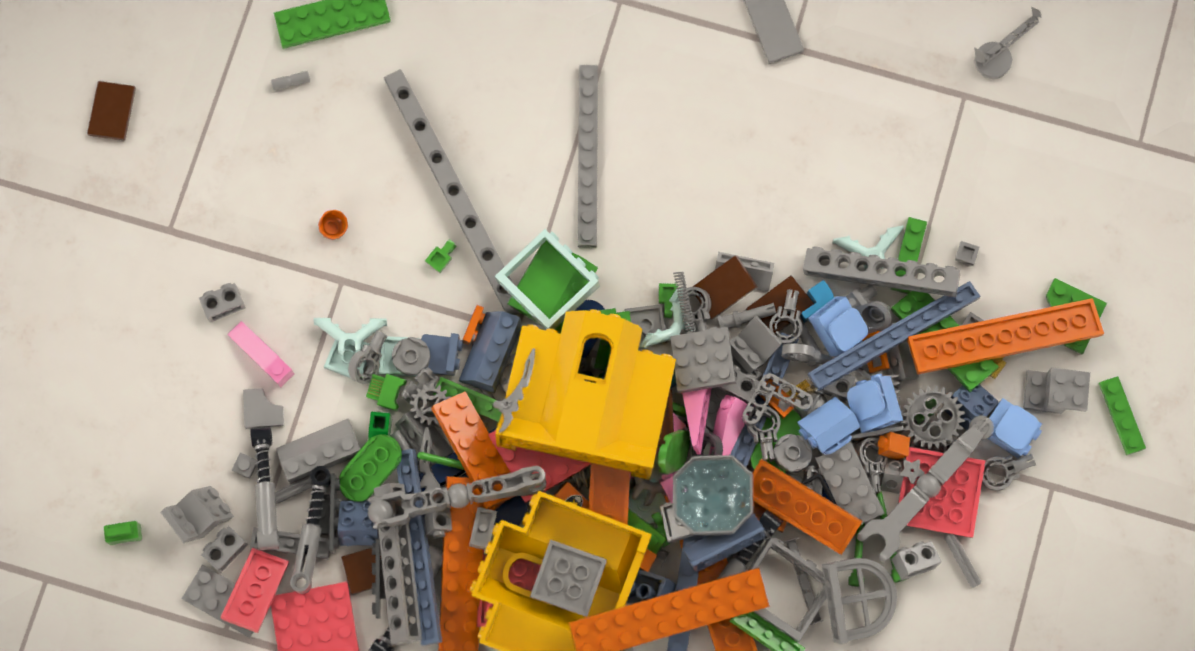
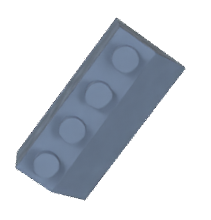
(491, 350)
(717, 547)

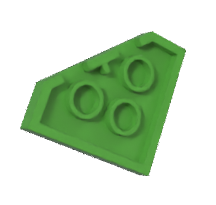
(1063, 293)

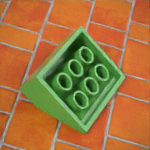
(550, 282)

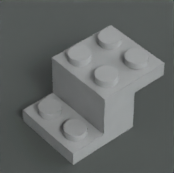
(1056, 390)
(197, 514)

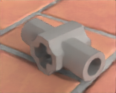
(860, 297)

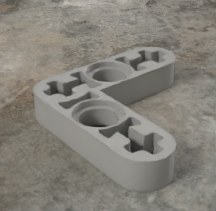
(768, 392)

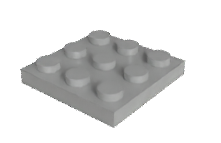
(703, 360)
(568, 578)

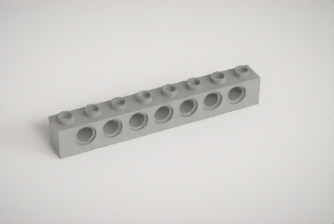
(889, 279)
(399, 575)

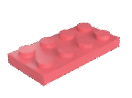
(255, 590)

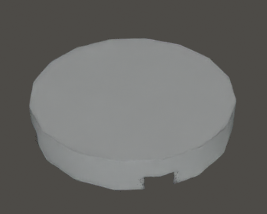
(998, 66)
(411, 356)
(792, 453)

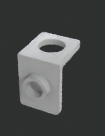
(891, 472)

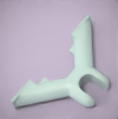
(879, 250)
(678, 324)
(350, 338)

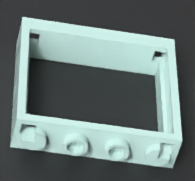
(534, 311)

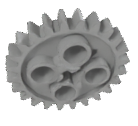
(917, 406)

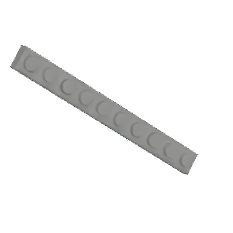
(587, 156)

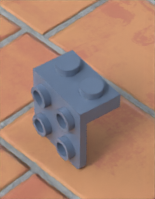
(443, 353)
(973, 404)
(354, 524)

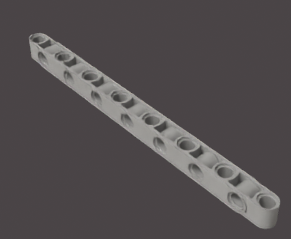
(448, 181)

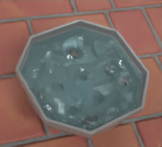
(713, 495)

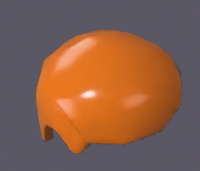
(333, 224)

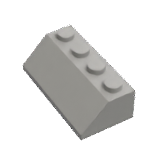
(321, 448)

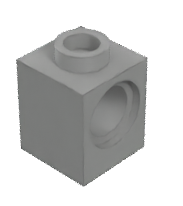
(443, 518)

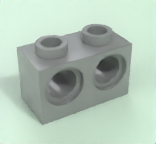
(223, 307)
(831, 389)
(736, 390)
(228, 553)
(918, 563)

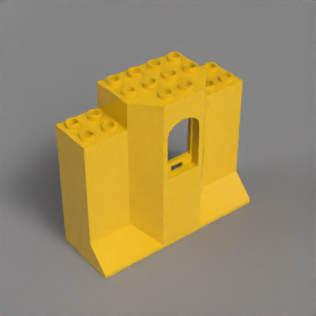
(597, 422)
(533, 625)

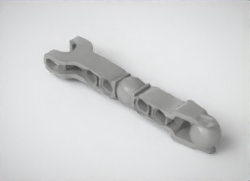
(927, 486)
(458, 495)

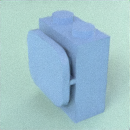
(839, 325)
(874, 403)
(829, 426)
(1014, 428)

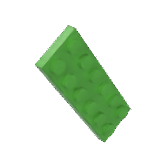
(328, 19)
(968, 375)

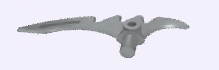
(510, 404)
(428, 480)

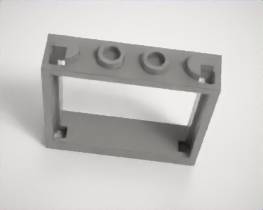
(808, 567)

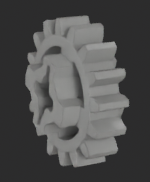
(422, 394)

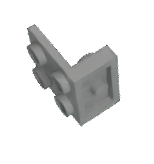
(754, 345)

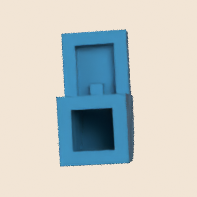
(820, 295)

